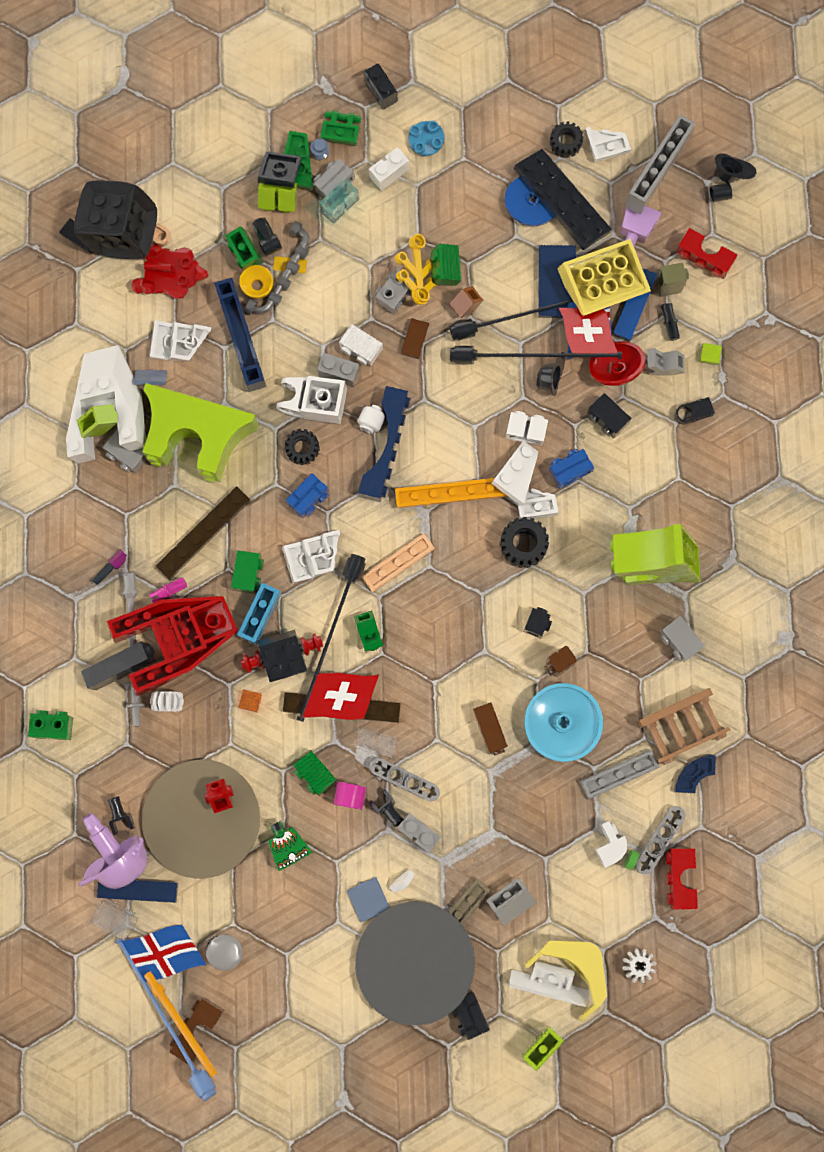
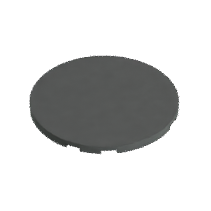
(415, 963)

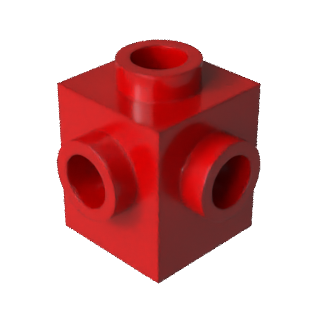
(219, 795)

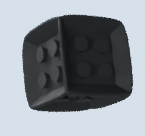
(115, 219)

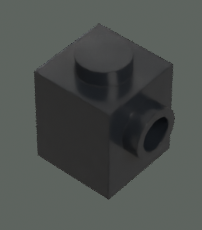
(538, 622)

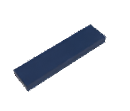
(142, 891)

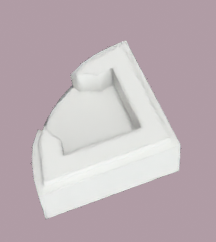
(402, 882)

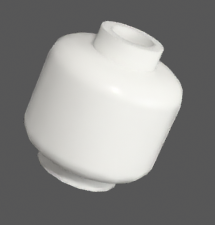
(371, 419)

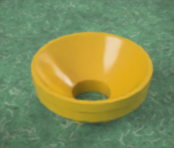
(253, 274)

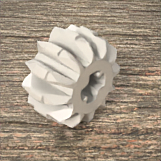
(166, 701)
(640, 958)

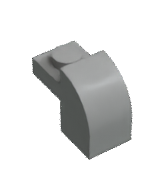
(665, 363)

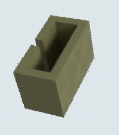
(671, 279)

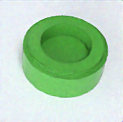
(631, 860)

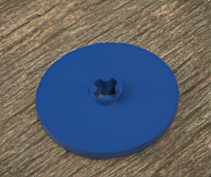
(521, 208)

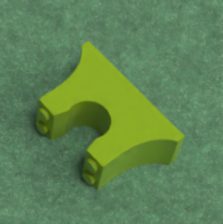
(183, 417)
(656, 556)

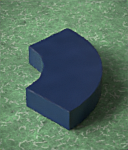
(694, 773)

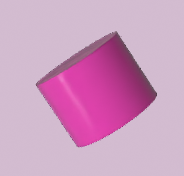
(350, 795)

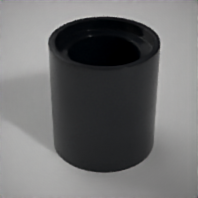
(720, 192)

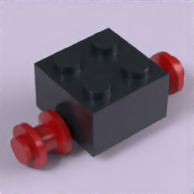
(282, 655)

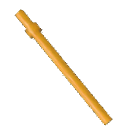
(159, 991)

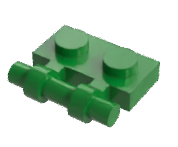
(341, 132)

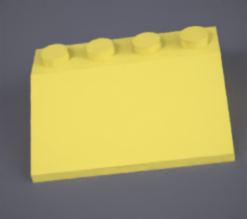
(604, 277)

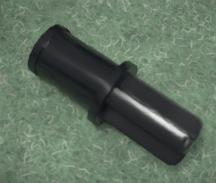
(670, 321)

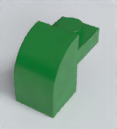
(368, 631)

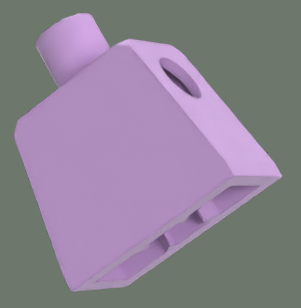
(638, 226)

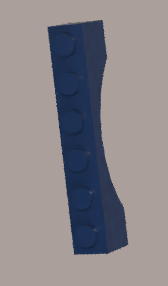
(240, 334)
(374, 480)

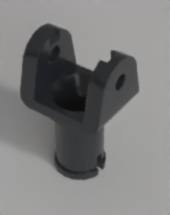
(388, 809)
(118, 814)

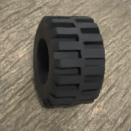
(524, 526)

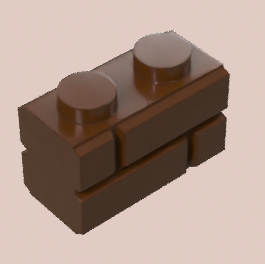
(560, 661)

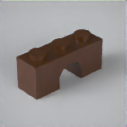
(205, 1014)

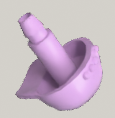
(119, 862)

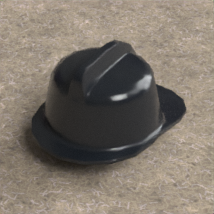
(732, 169)
(550, 375)

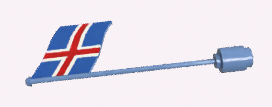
(165, 955)

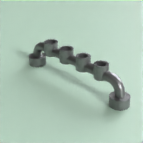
(283, 282)

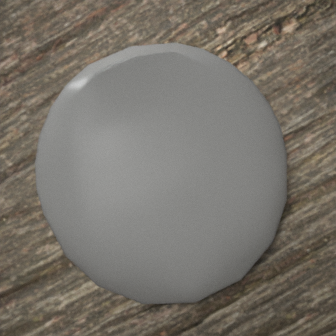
(224, 952)

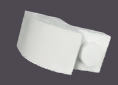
(614, 849)

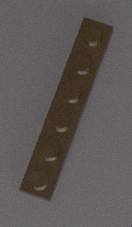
(203, 533)
(376, 710)

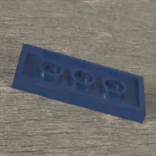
(550, 285)

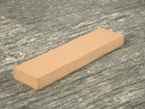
(398, 562)

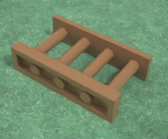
(685, 707)

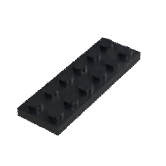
(562, 199)

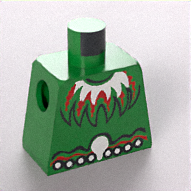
(287, 846)

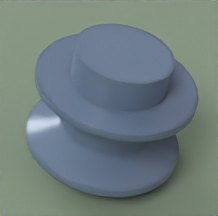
(319, 149)

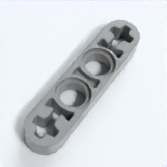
(403, 782)
(661, 841)

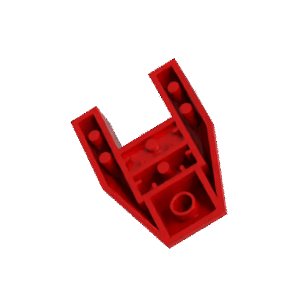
(185, 632)

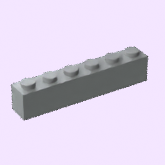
(660, 164)

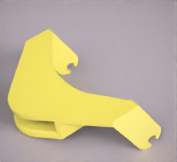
(585, 960)

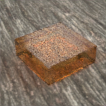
(250, 701)

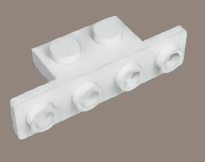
(551, 983)

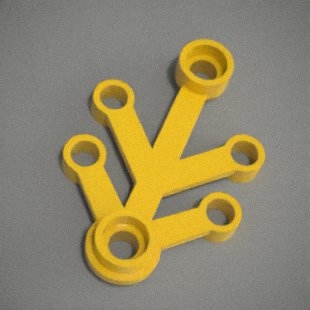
(419, 293)

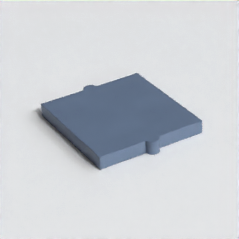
(151, 376)
(368, 899)

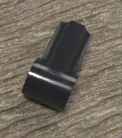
(267, 239)

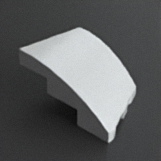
(176, 340)
(311, 556)

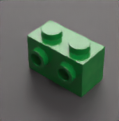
(243, 247)
(50, 726)

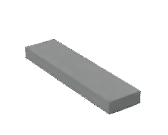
(619, 774)

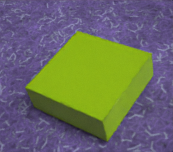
(710, 353)

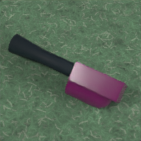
(116, 561)

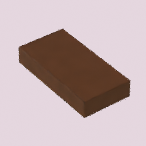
(415, 338)

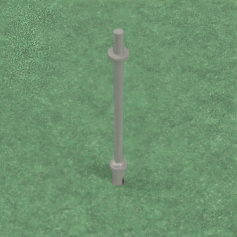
(130, 593)

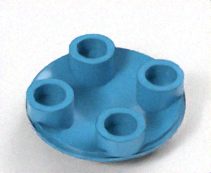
(426, 138)

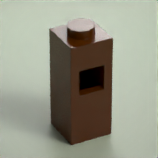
(490, 729)

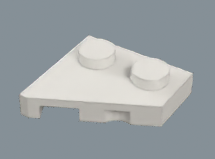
(607, 144)
(538, 505)

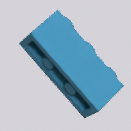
(259, 614)

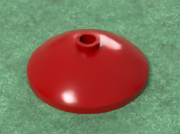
(616, 371)

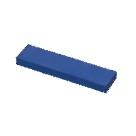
(633, 310)

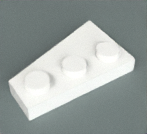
(517, 473)

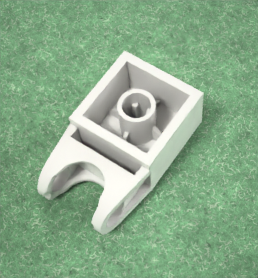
(310, 398)

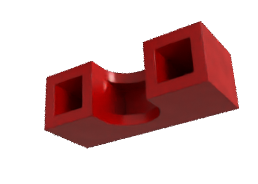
(691, 249)
(680, 897)

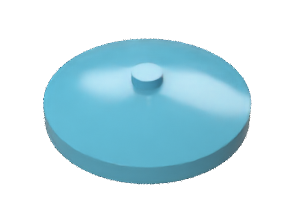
(563, 722)

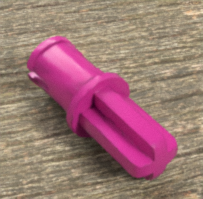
(169, 590)

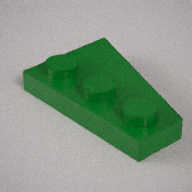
(298, 146)

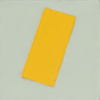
(281, 262)

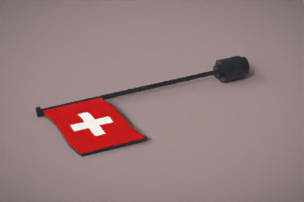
(585, 336)
(340, 693)

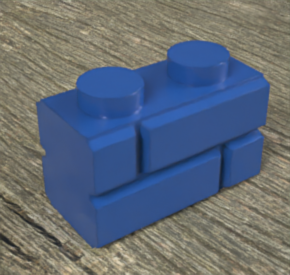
(571, 468)
(307, 496)

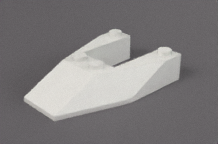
(105, 381)

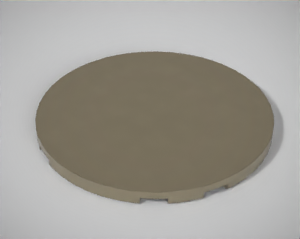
(186, 831)

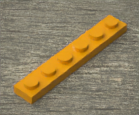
(447, 493)

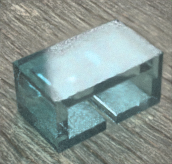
(342, 197)

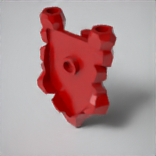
(169, 272)

